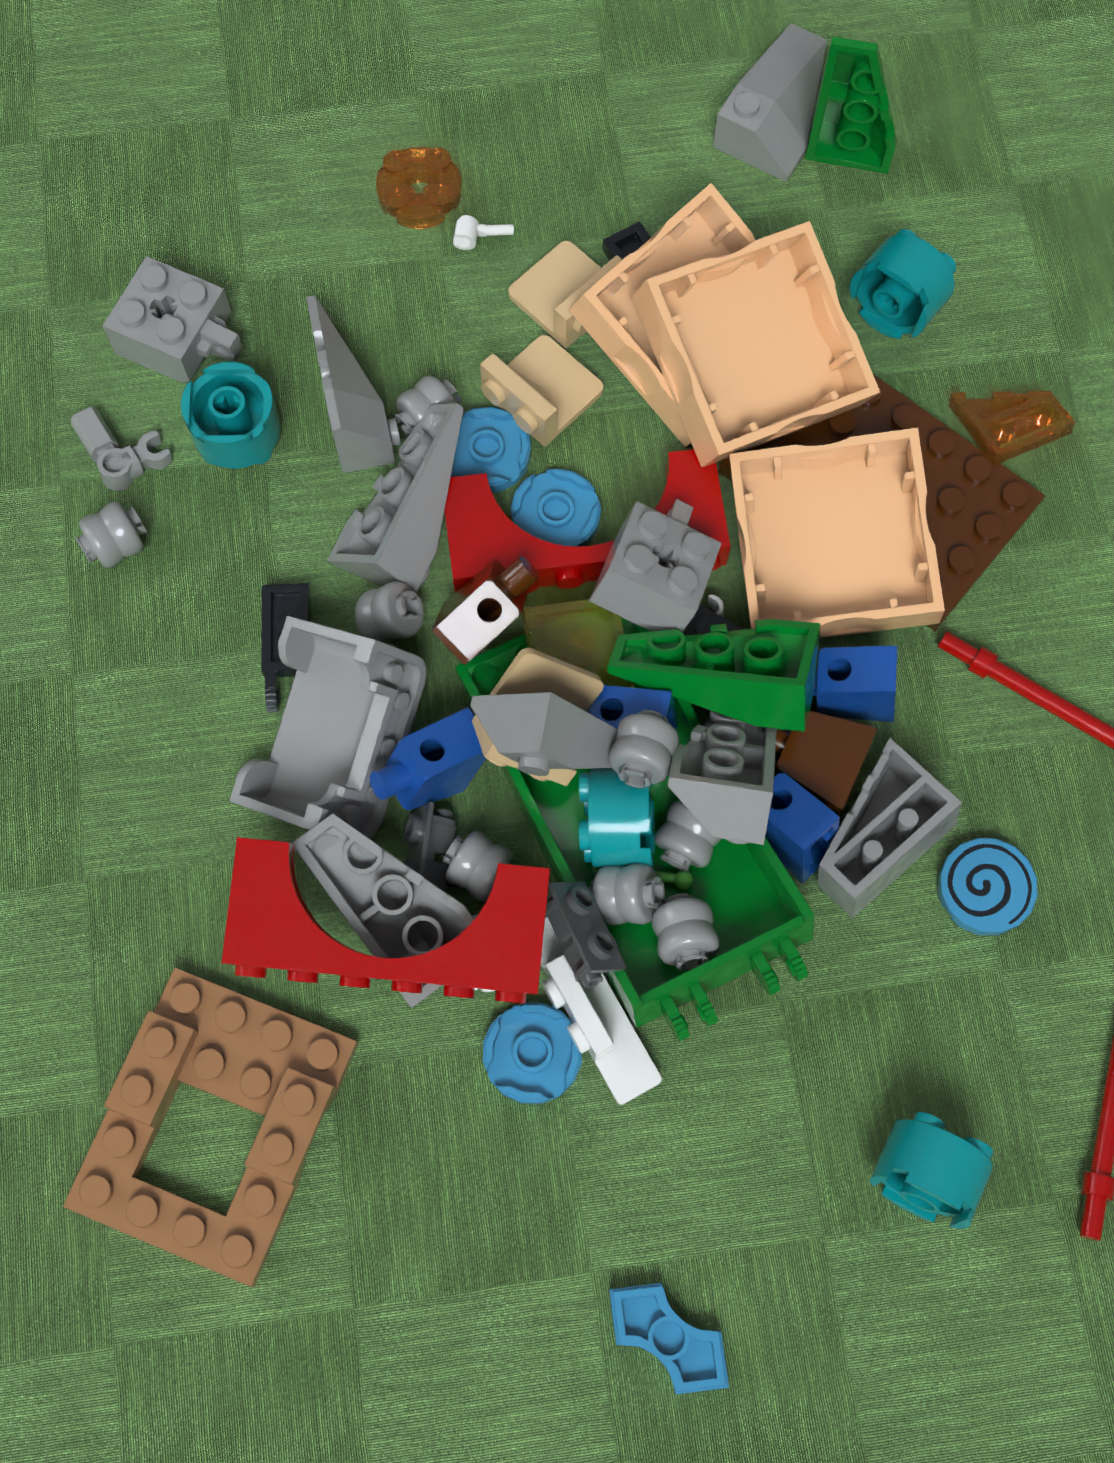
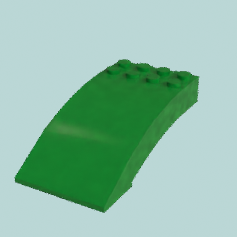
(746, 885)

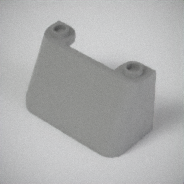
(337, 728)

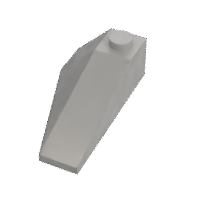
(774, 105)
(404, 520)
(544, 732)
(727, 777)

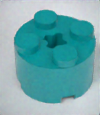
(903, 285)
(231, 416)
(618, 822)
(933, 1170)

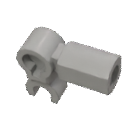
(117, 465)

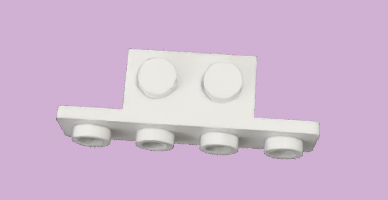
(598, 1024)

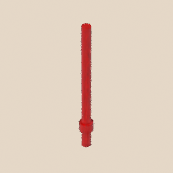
(985, 663)
(1098, 1183)

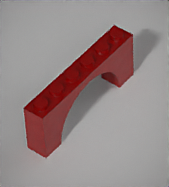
(484, 534)
(276, 930)

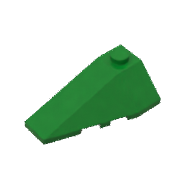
(853, 110)
(744, 674)

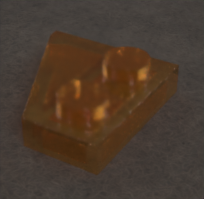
(1012, 421)

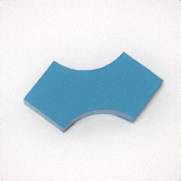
(689, 1354)

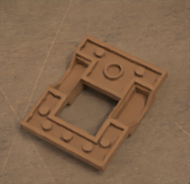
(237, 1054)

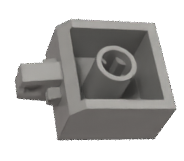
(171, 321)
(656, 569)

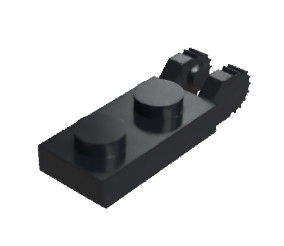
(277, 604)

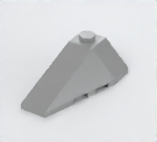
(354, 407)
(380, 896)

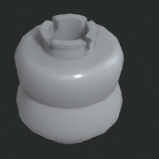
(416, 401)
(111, 534)
(389, 612)
(643, 749)
(684, 839)
(475, 864)
(627, 893)
(685, 932)

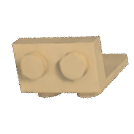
(555, 286)
(540, 388)
(541, 673)

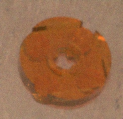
(413, 166)

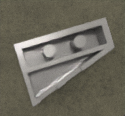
(886, 831)

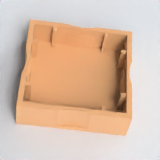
(606, 311)
(754, 343)
(838, 534)

